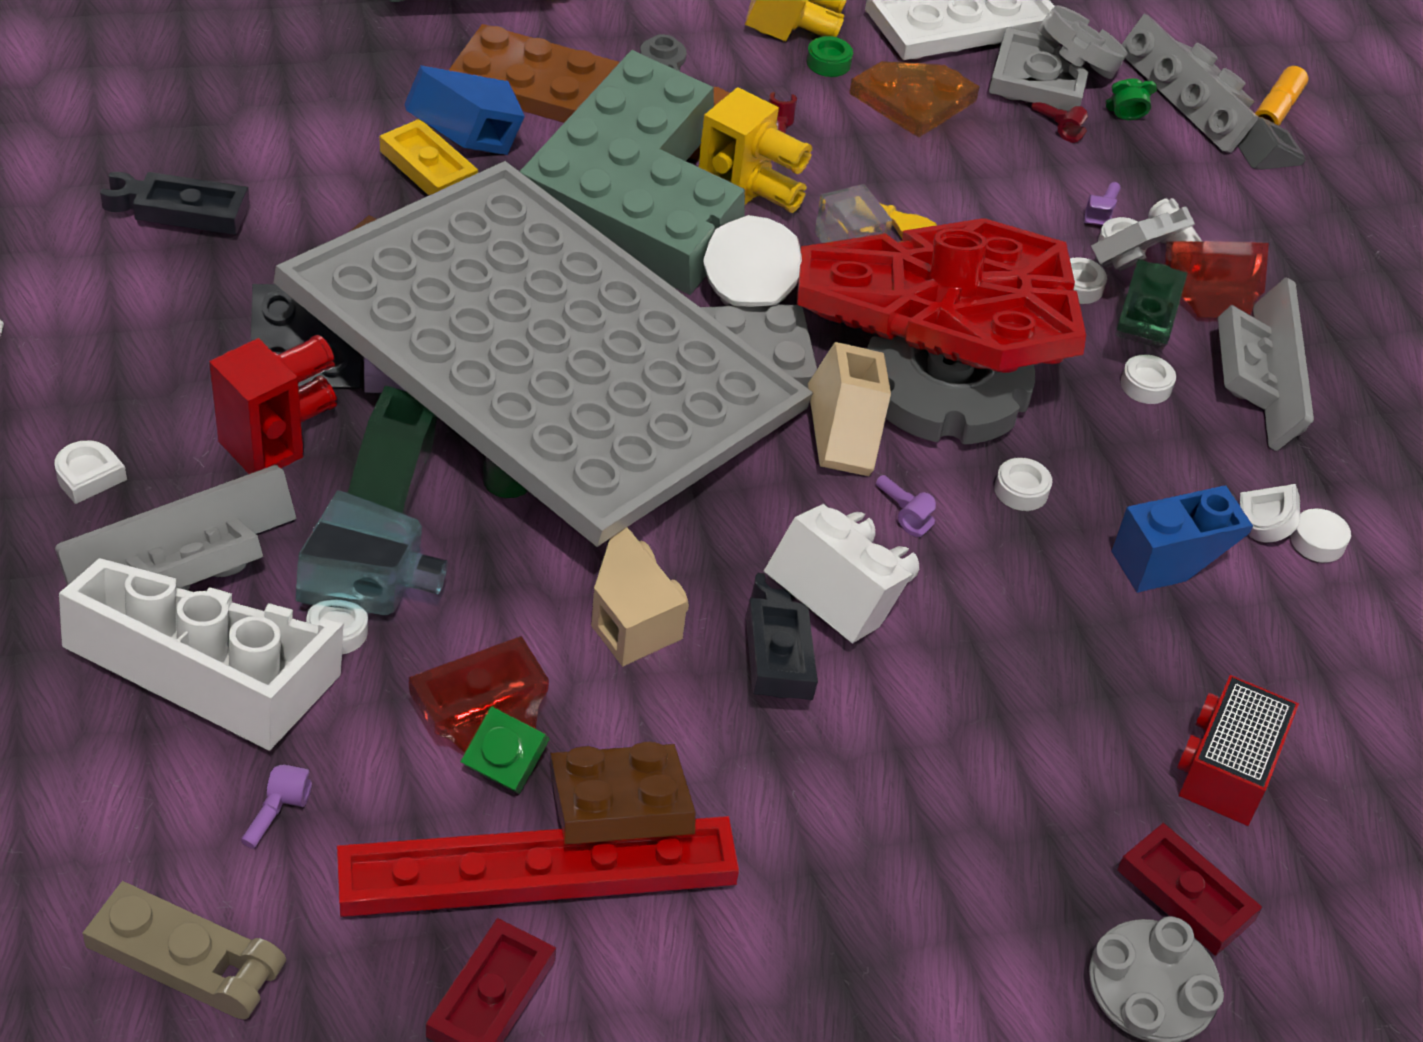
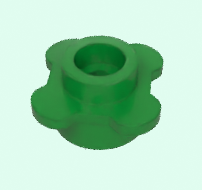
(1131, 98)

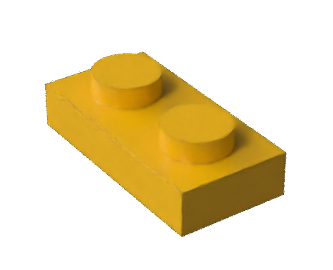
(425, 157)

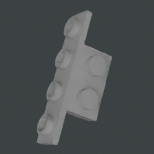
(1192, 83)
(1268, 361)
(191, 536)

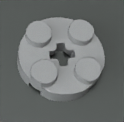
(1083, 42)

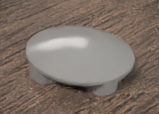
(1155, 980)

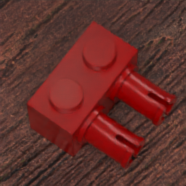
(261, 403)

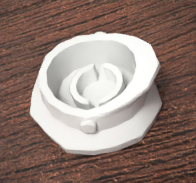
(753, 262)

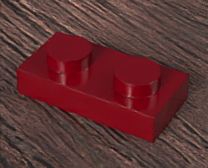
(1189, 888)
(492, 987)

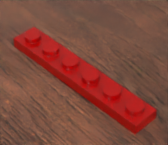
(528, 868)

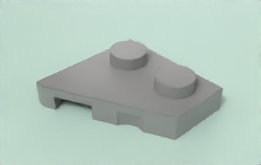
(1127, 245)

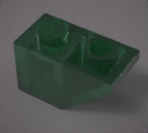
(1151, 304)
(393, 450)

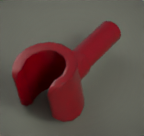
(786, 111)
(1068, 122)

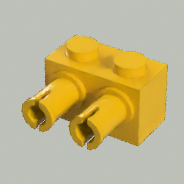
(782, 16)
(741, 142)

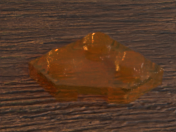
(914, 93)

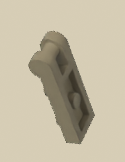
(183, 950)

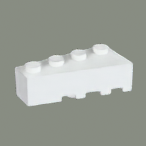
(200, 649)

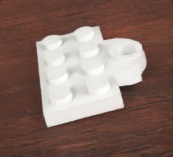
(945, 26)

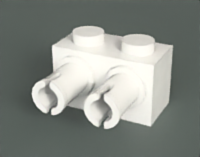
(839, 570)

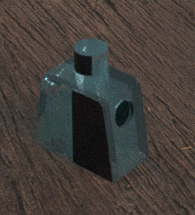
(364, 558)

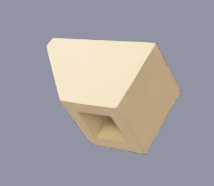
(849, 407)
(635, 601)

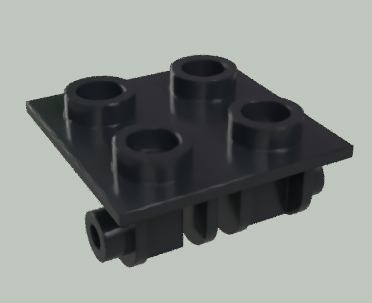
(285, 324)

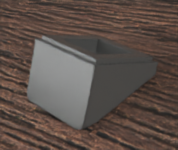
(1270, 146)

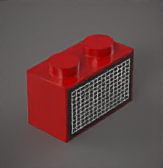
(1238, 750)

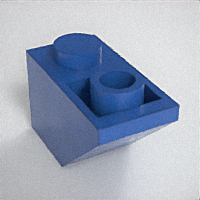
(466, 108)
(1177, 536)

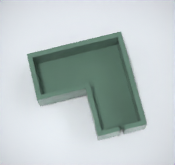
(627, 169)

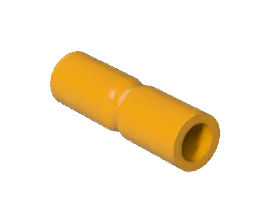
(1283, 95)

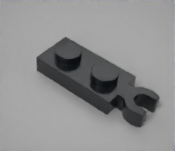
(178, 201)
(780, 643)

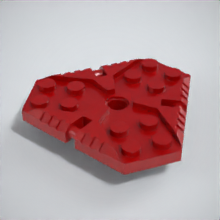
(953, 289)

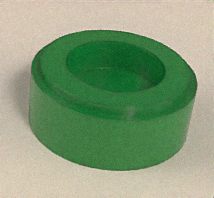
(829, 56)

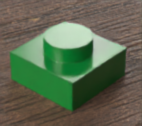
(505, 750)

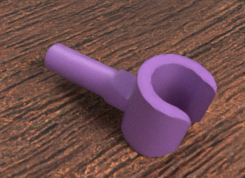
(1100, 208)
(916, 510)
(285, 785)

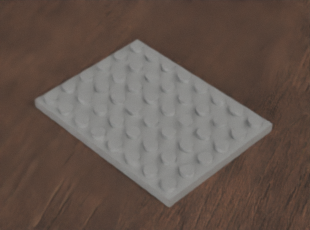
(545, 347)

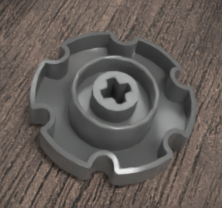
(949, 398)

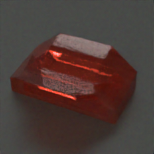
(1220, 274)
(462, 691)

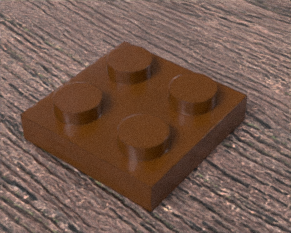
(621, 793)

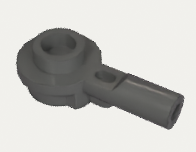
(665, 50)

